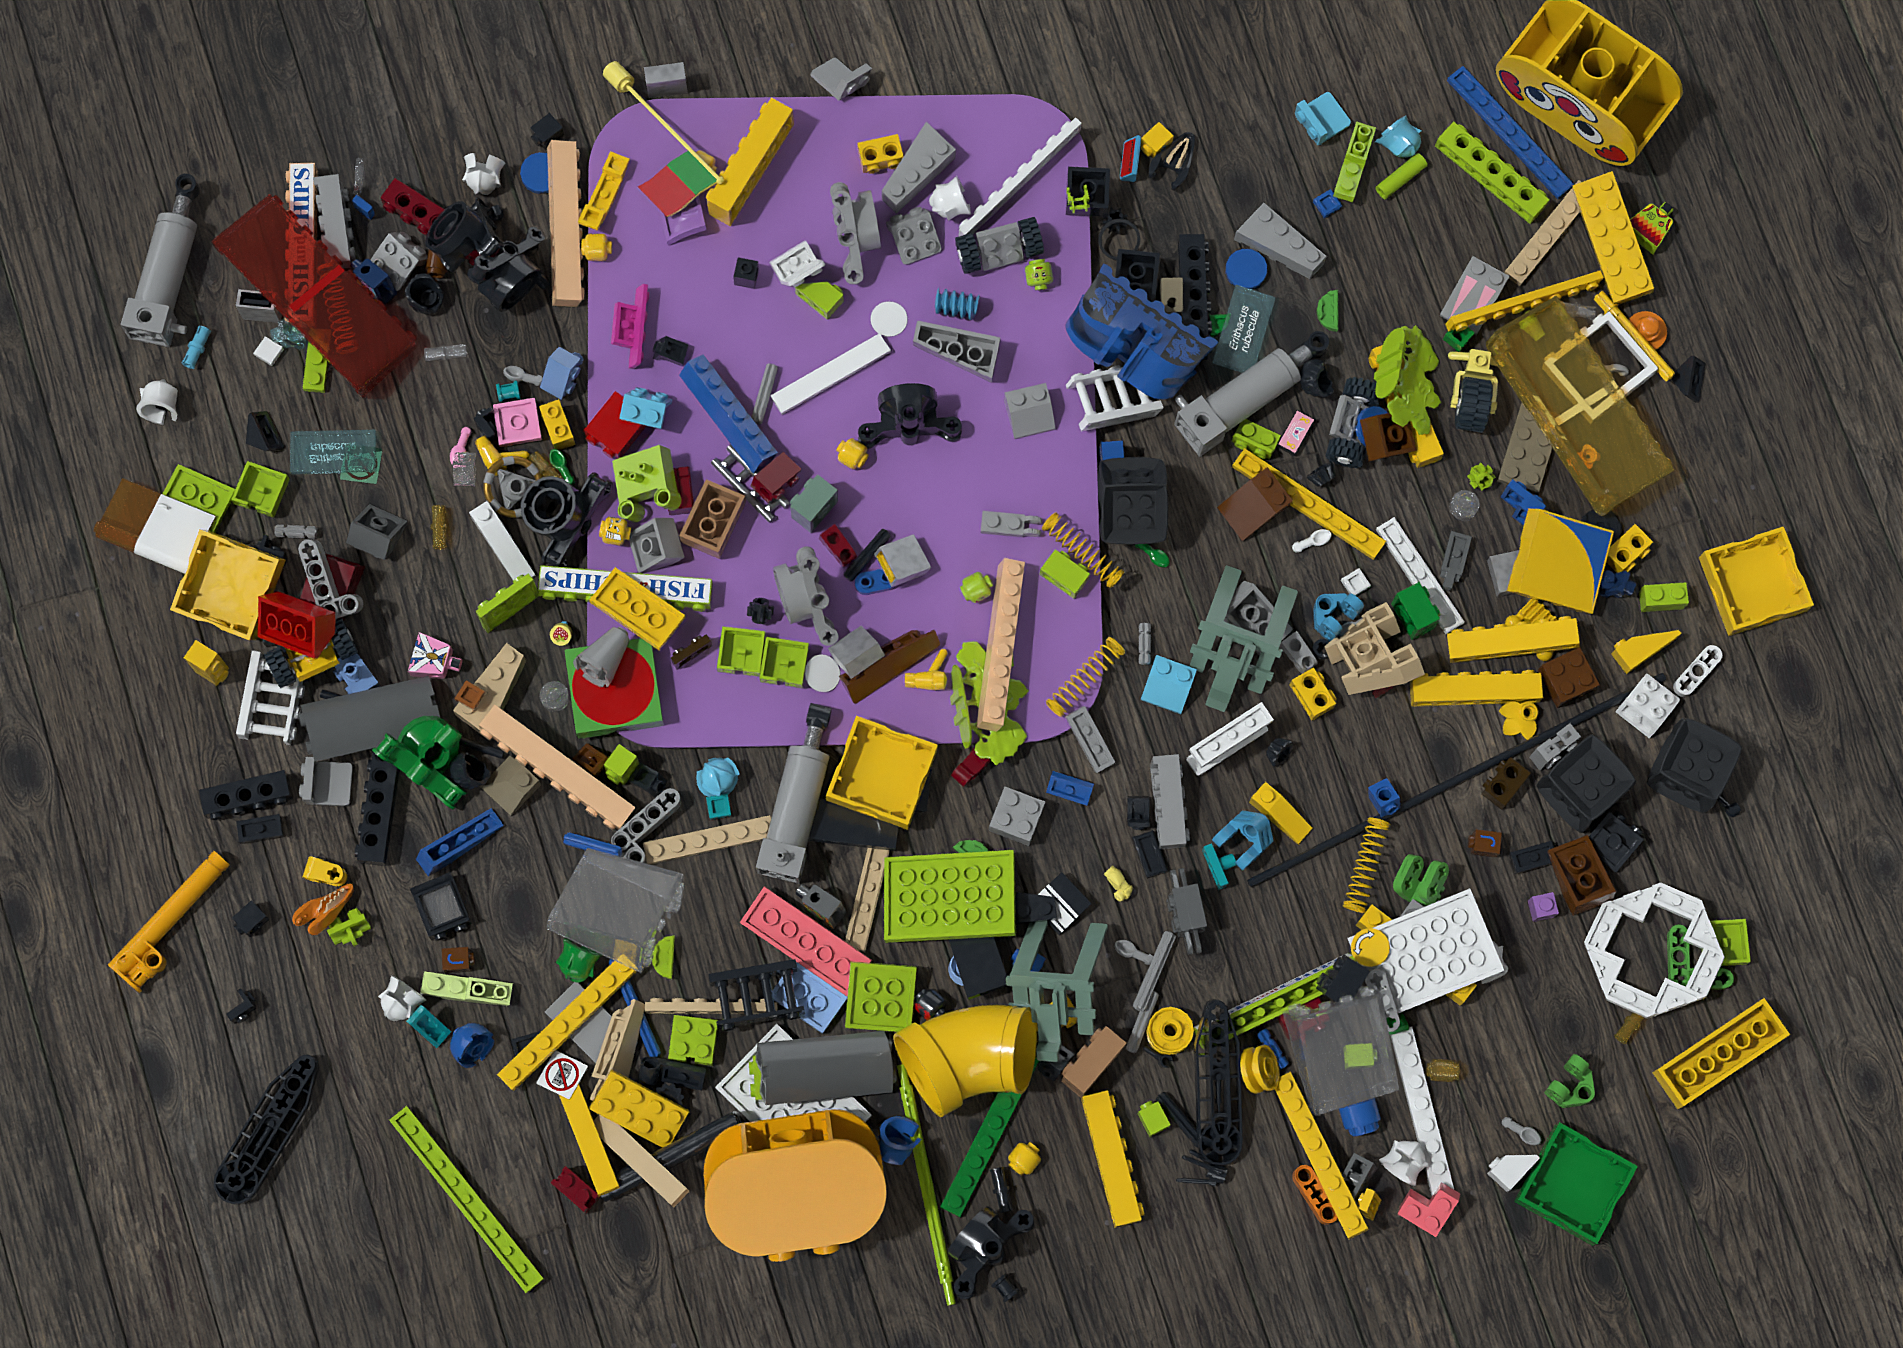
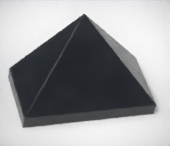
(1690, 378)
(262, 432)

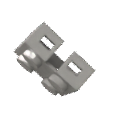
(1550, 751)

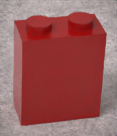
(611, 432)

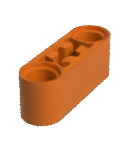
(1316, 1187)

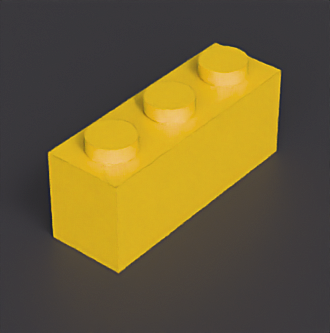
(207, 663)

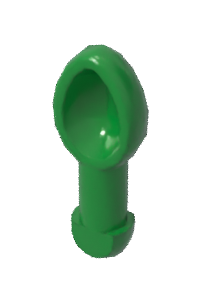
(559, 462)
(1157, 556)

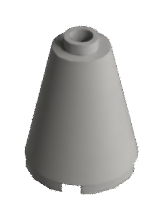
(603, 657)

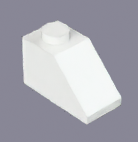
(1510, 1169)

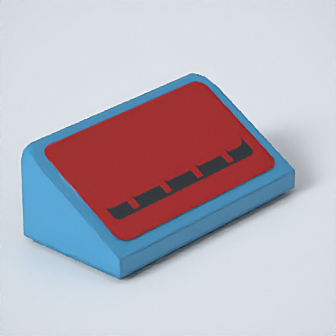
(1130, 159)

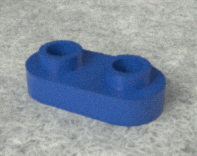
(876, 583)

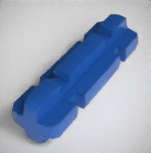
(1265, 1037)

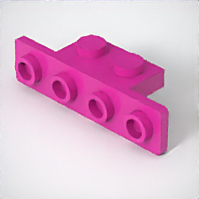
(629, 325)

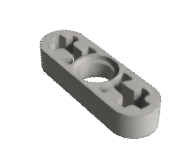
(1393, 1014)

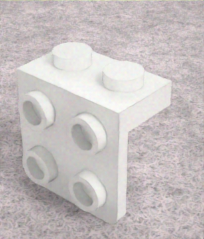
(796, 265)

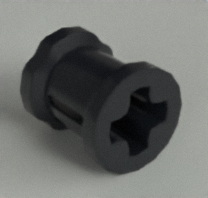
(1005, 1288)

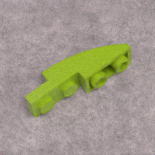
(1354, 162)

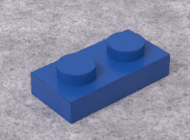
(1070, 788)

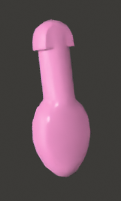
(460, 447)

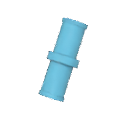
(196, 347)

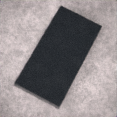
(848, 827)
(979, 965)

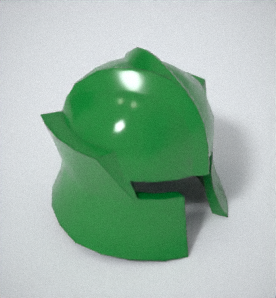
(577, 962)

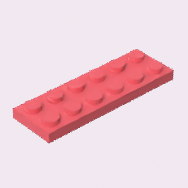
(802, 939)

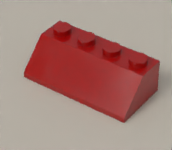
(295, 623)

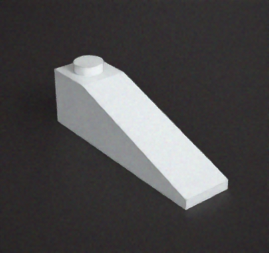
(500, 541)

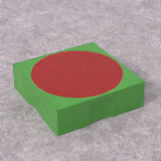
(627, 703)

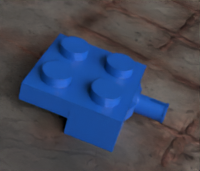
(1520, 499)

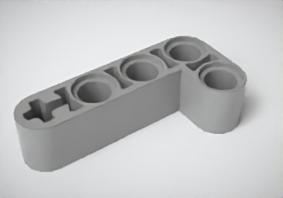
(326, 578)
(649, 824)

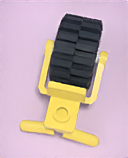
(1477, 390)

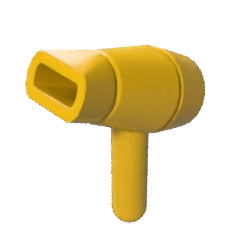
(491, 455)
(930, 679)

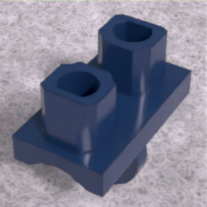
(1616, 584)

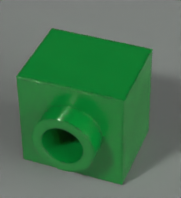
(1465, 336)

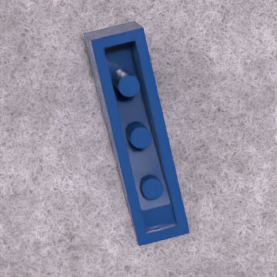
(457, 842)

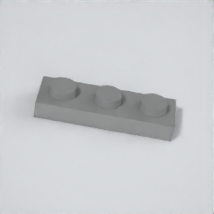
(1090, 739)

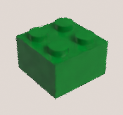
(1416, 610)

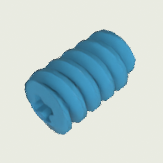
(956, 304)

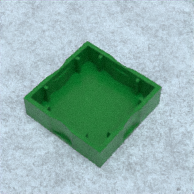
(1575, 1184)

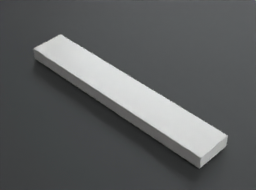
(830, 374)
(1417, 571)

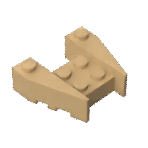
(1368, 656)

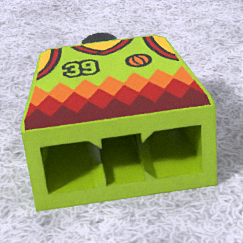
(1652, 225)

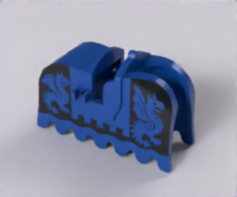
(1124, 325)

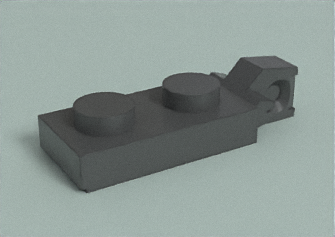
(1454, 559)

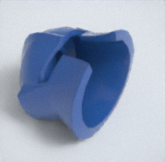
(895, 1145)

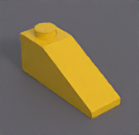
(1638, 649)
(1280, 812)

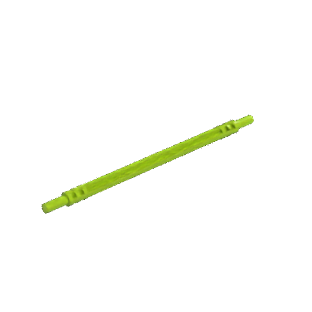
(927, 1189)

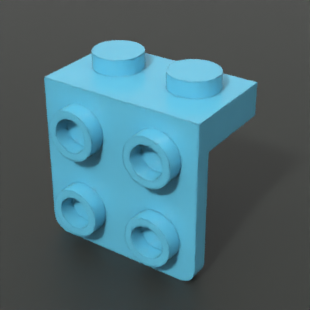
(1322, 117)
(645, 407)

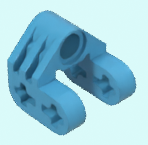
(1327, 625)
(1255, 828)

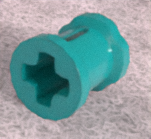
(508, 391)

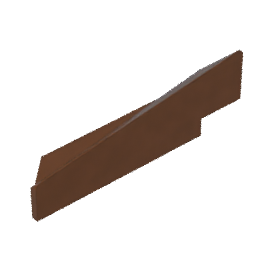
(898, 656)

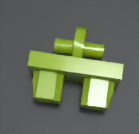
(350, 929)

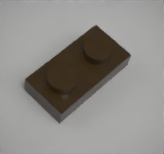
(698, 646)

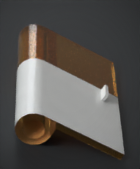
(152, 525)

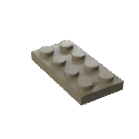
(1526, 453)

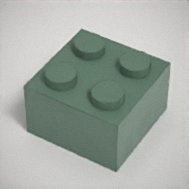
(813, 503)

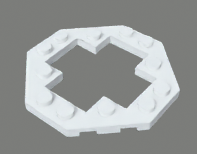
(1671, 993)

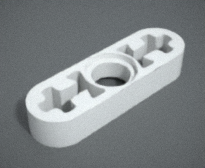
(1683, 678)

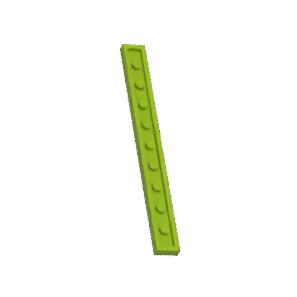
(466, 1199)

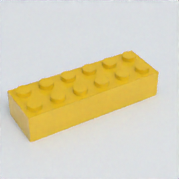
(750, 161)
(1613, 238)
(1721, 1053)

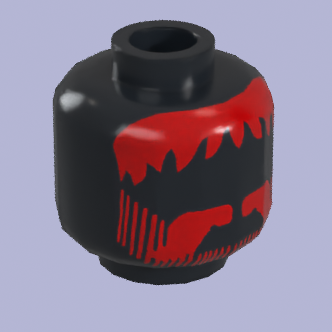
(930, 1004)

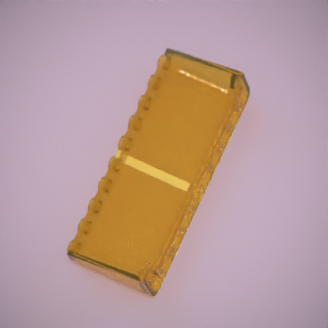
(1578, 406)

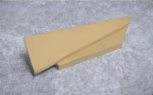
(619, 1043)

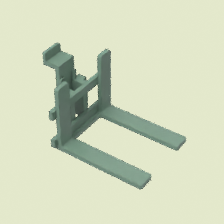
(1230, 668)
(1051, 1016)

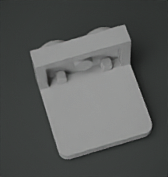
(839, 79)
(914, 235)
(399, 257)
(326, 783)

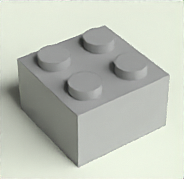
(1016, 816)

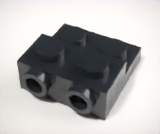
(1615, 839)

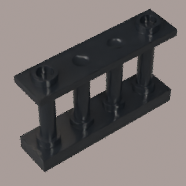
(743, 977)

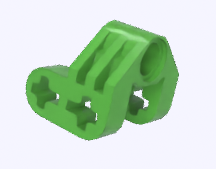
(1425, 892)
(1560, 1094)

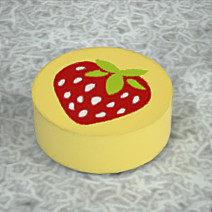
(561, 634)

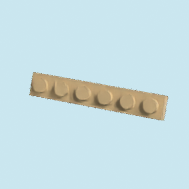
(1543, 239)
(706, 840)
(699, 1006)

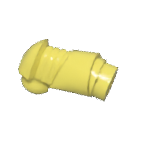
(1118, 881)

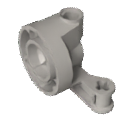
(859, 227)
(800, 591)

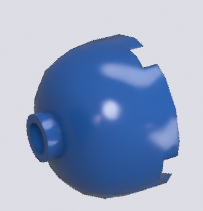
(471, 1043)

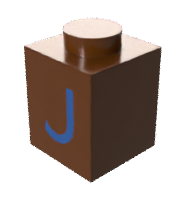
(1485, 843)
(457, 959)

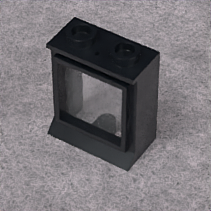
(441, 907)

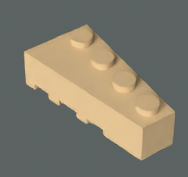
(497, 683)

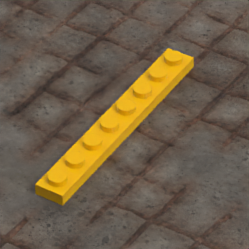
(1518, 303)
(1315, 507)
(565, 1024)
(1320, 1157)

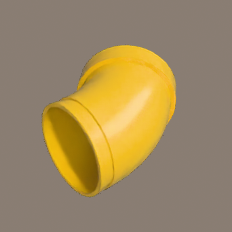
(969, 1054)

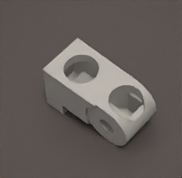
(1298, 652)

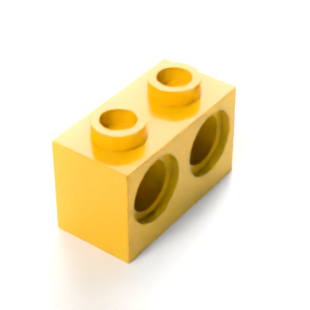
(878, 148)
(557, 425)
(1624, 547)
(1308, 695)

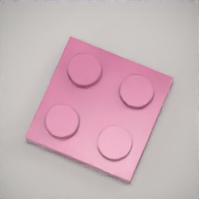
(517, 422)

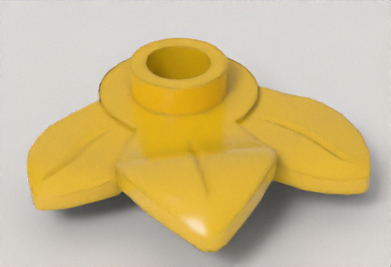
(1517, 721)

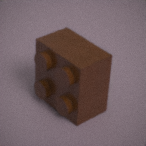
(1386, 438)
(1568, 677)

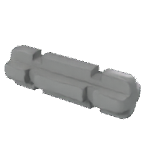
(296, 531)
(1144, 643)

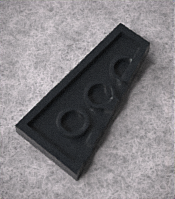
(1034, 908)

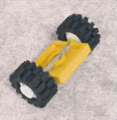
(306, 666)

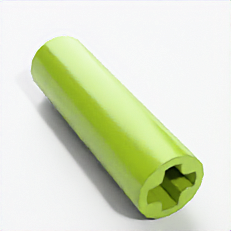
(1401, 176)

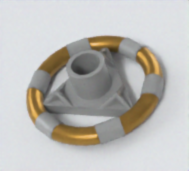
(511, 484)

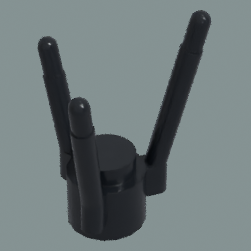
(1214, 1172)

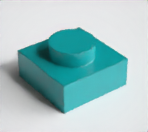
(718, 806)

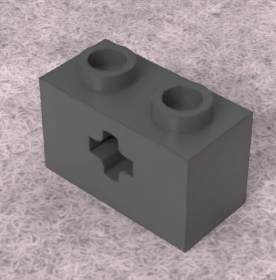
(1358, 1175)

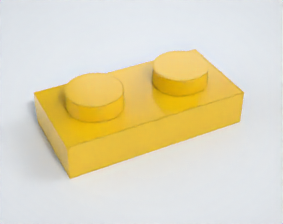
(1369, 1203)

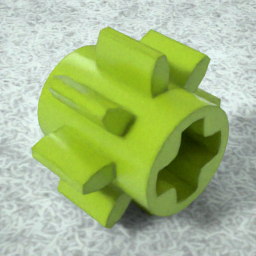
(1481, 476)

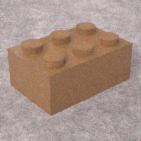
(712, 519)
(1092, 1061)

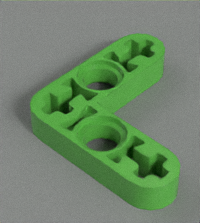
(1687, 972)

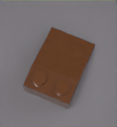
(1255, 504)
(1581, 875)

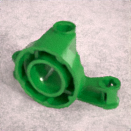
(410, 750)

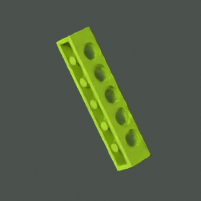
(1493, 182)

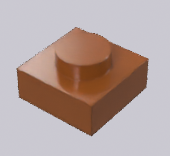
(470, 695)

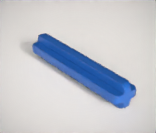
(584, 842)

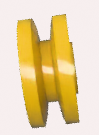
(1169, 1044)
(1259, 1069)

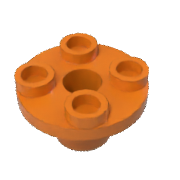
(1650, 327)

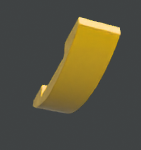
(605, 191)

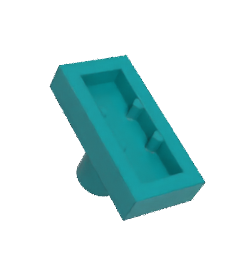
(1217, 865)
(428, 1026)

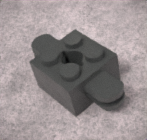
(1187, 911)

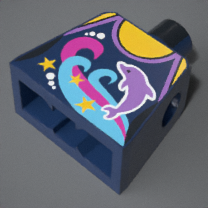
(374, 279)

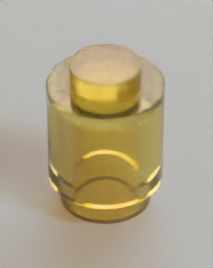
(1443, 1070)

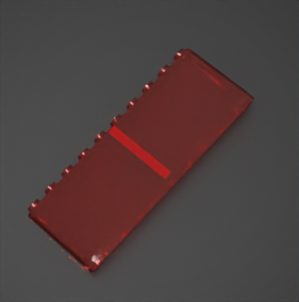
(316, 293)

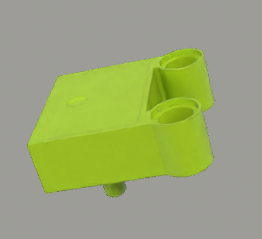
(643, 477)

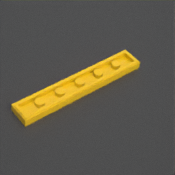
(590, 1142)

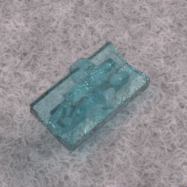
(287, 335)

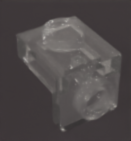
(464, 469)

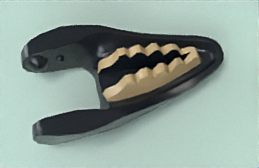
(1175, 157)

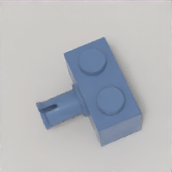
(561, 372)
(355, 674)

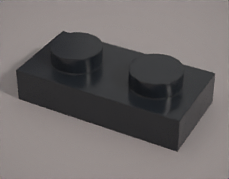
(259, 828)
(1531, 857)

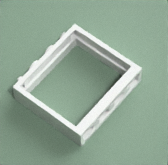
(1650, 367)

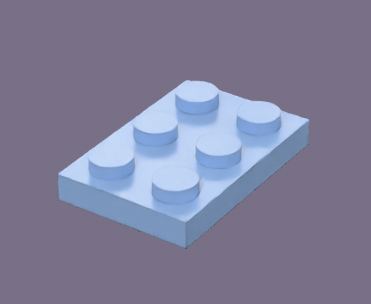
(819, 998)

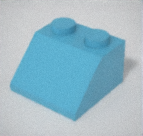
(1168, 684)

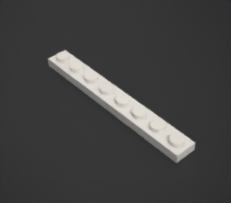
(1024, 174)
(1421, 1108)

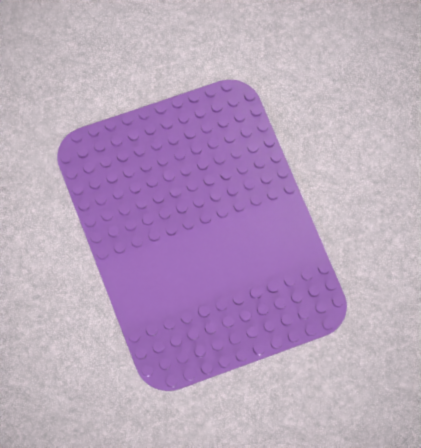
(915, 489)

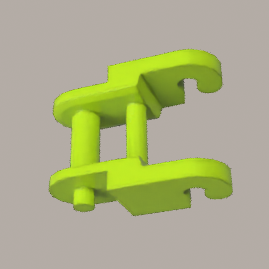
(1071, 200)

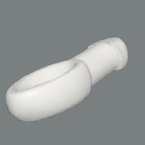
(1317, 538)

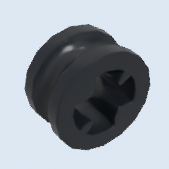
(1320, 656)

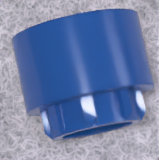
(1361, 1117)

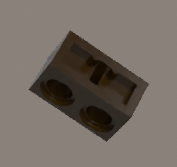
(1507, 784)

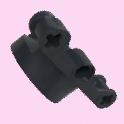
(460, 231)
(510, 273)
(909, 408)
(571, 521)
(978, 1239)

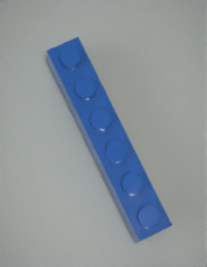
(728, 413)

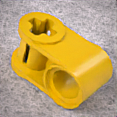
(321, 872)

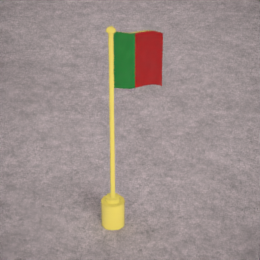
(682, 177)

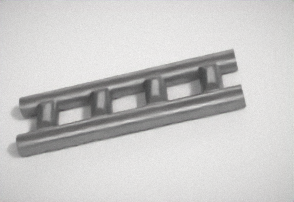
(737, 481)

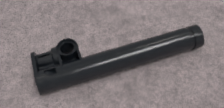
(677, 1152)

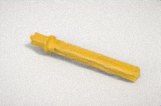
(1608, 306)

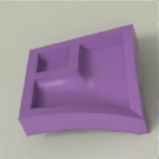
(685, 222)

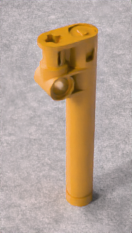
(134, 959)

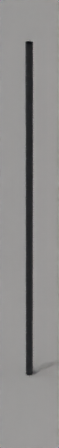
(1446, 784)

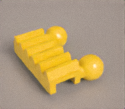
(1531, 613)

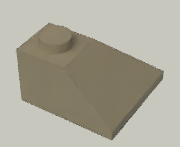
(511, 785)

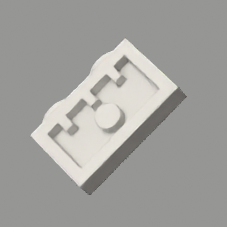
(1648, 705)

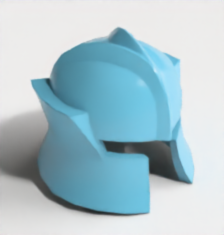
(1401, 138)
(717, 777)

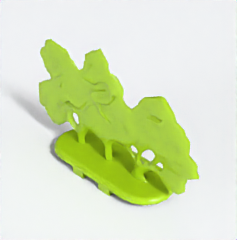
(1414, 387)
(1011, 734)

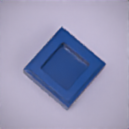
(1327, 203)
(363, 207)

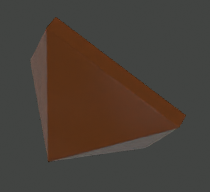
(590, 760)

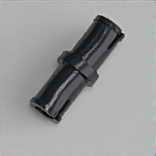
(1001, 1189)

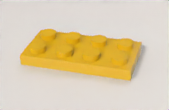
(637, 608)
(638, 1109)

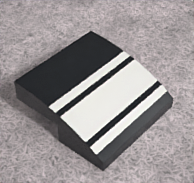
(1069, 902)

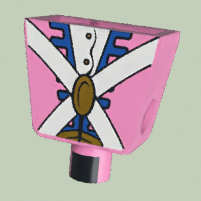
(432, 658)

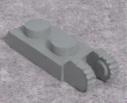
(1008, 524)

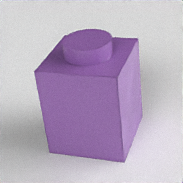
(1543, 907)

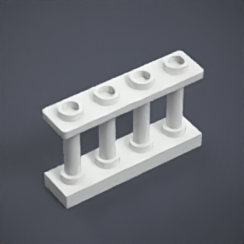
(1110, 416)
(251, 705)
(1229, 739)

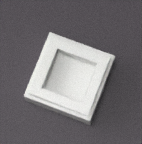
(268, 351)
(1355, 582)

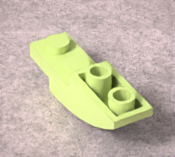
(466, 989)

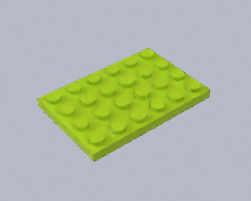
(949, 896)

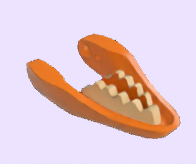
(323, 909)

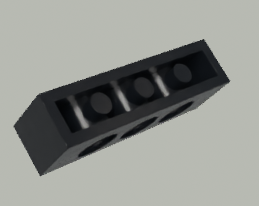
(212, 796)

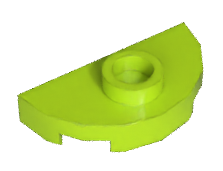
(664, 957)

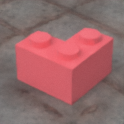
(1431, 1213)

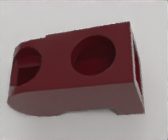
(837, 545)
(969, 768)

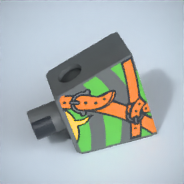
(826, 909)

